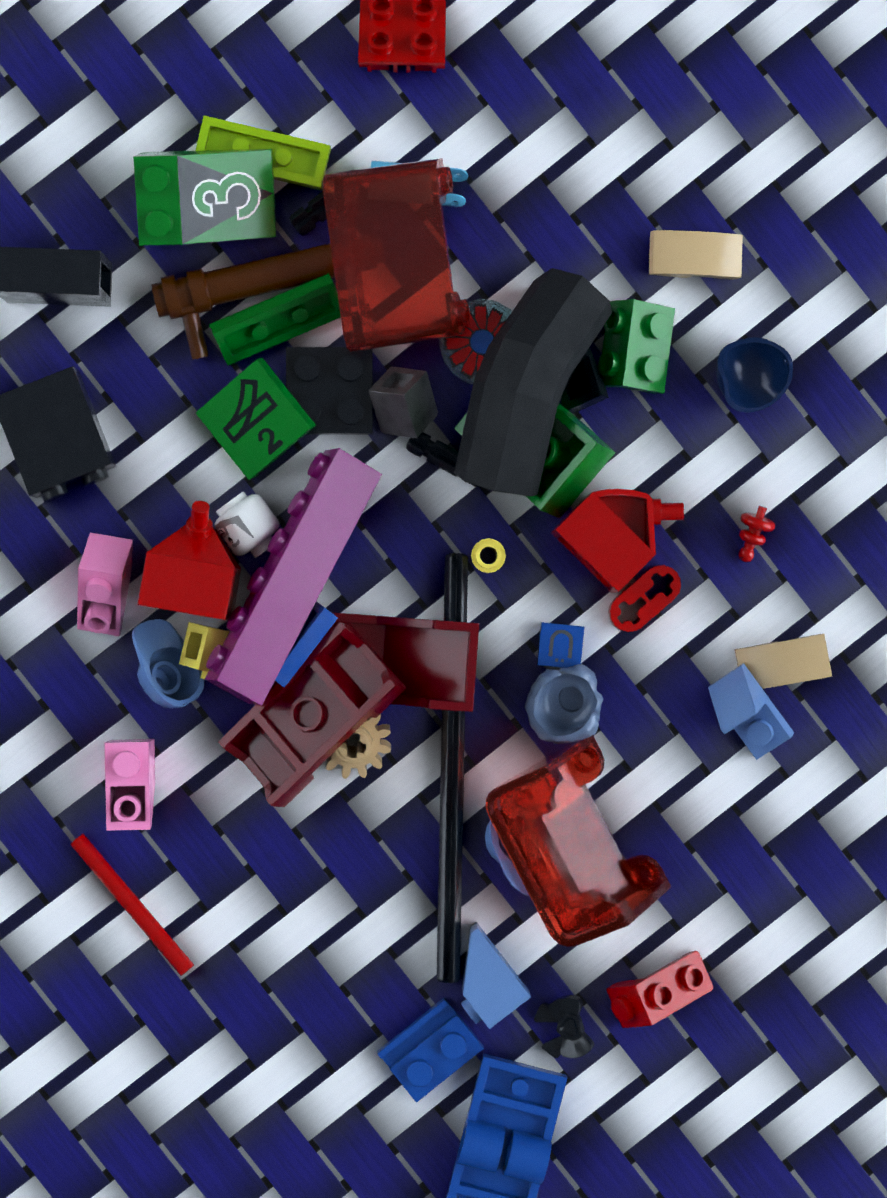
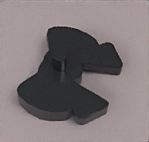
(572, 1040)

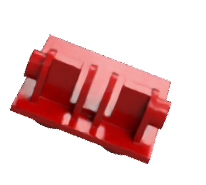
(402, 34)

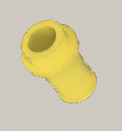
(496, 547)

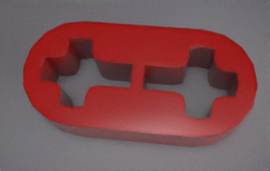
(637, 590)

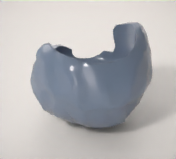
(564, 704)

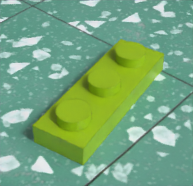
(294, 158)

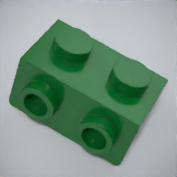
(637, 346)

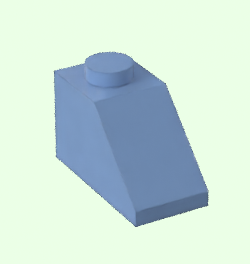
(489, 981)

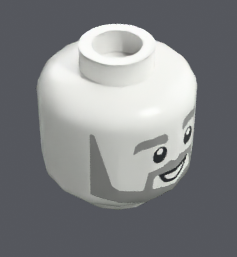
(246, 524)

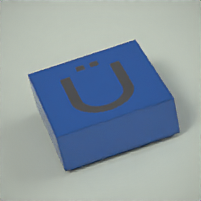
(560, 645)

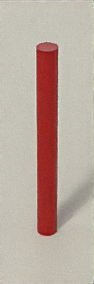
(132, 904)

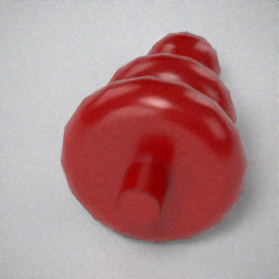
(753, 535)

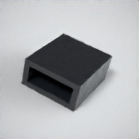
(55, 276)
(55, 434)

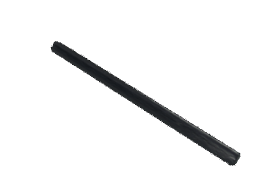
(451, 794)

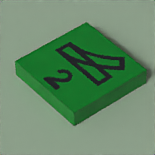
(255, 418)

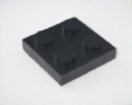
(332, 388)

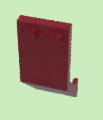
(427, 656)

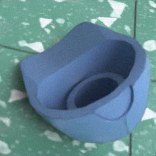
(159, 668)

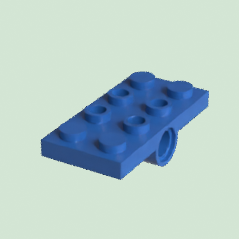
(507, 1131)

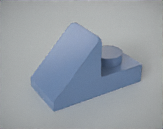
(749, 711)

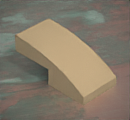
(695, 254)
(787, 661)

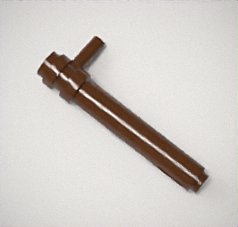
(201, 290)

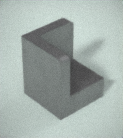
(403, 402)

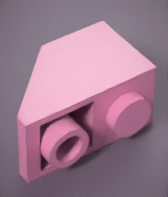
(103, 583)
(129, 784)

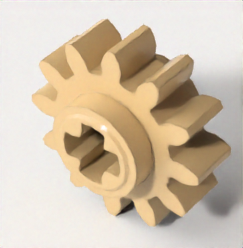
(365, 751)

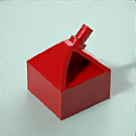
(615, 533)
(192, 570)

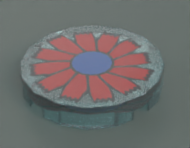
(465, 352)

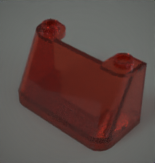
(393, 254)
(567, 849)

